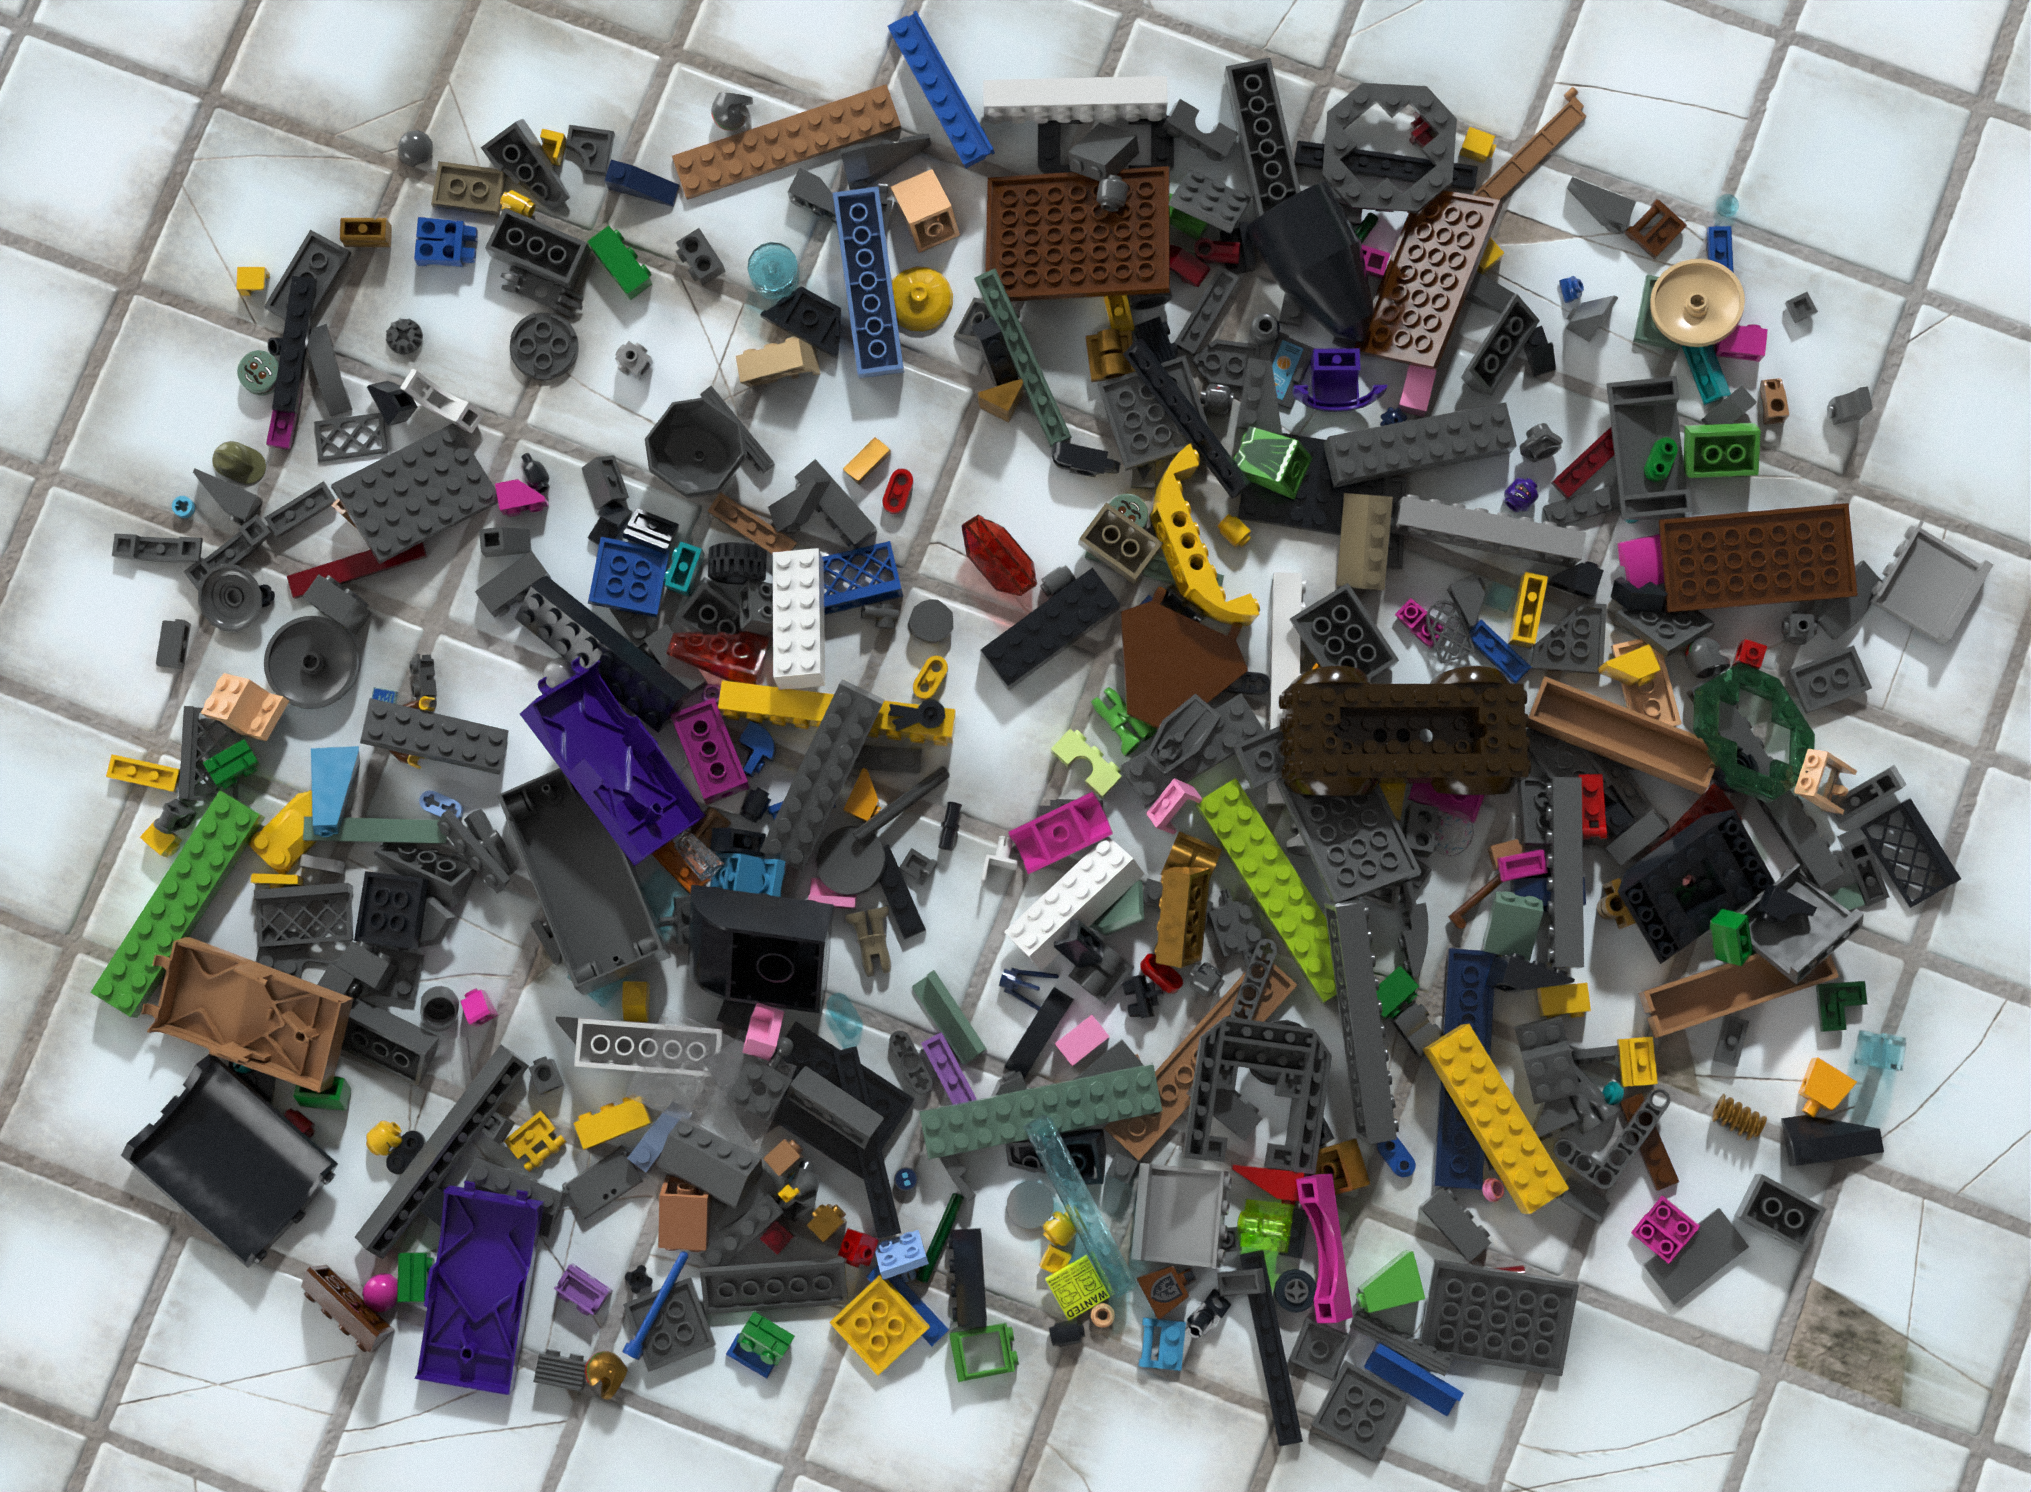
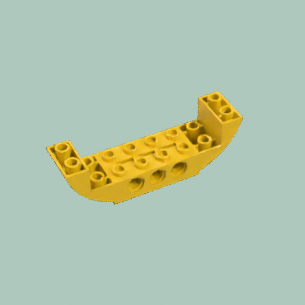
(1186, 553)

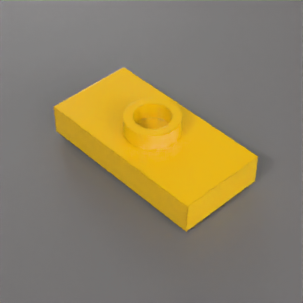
(276, 880)

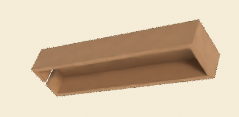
(1621, 735)
(1722, 992)

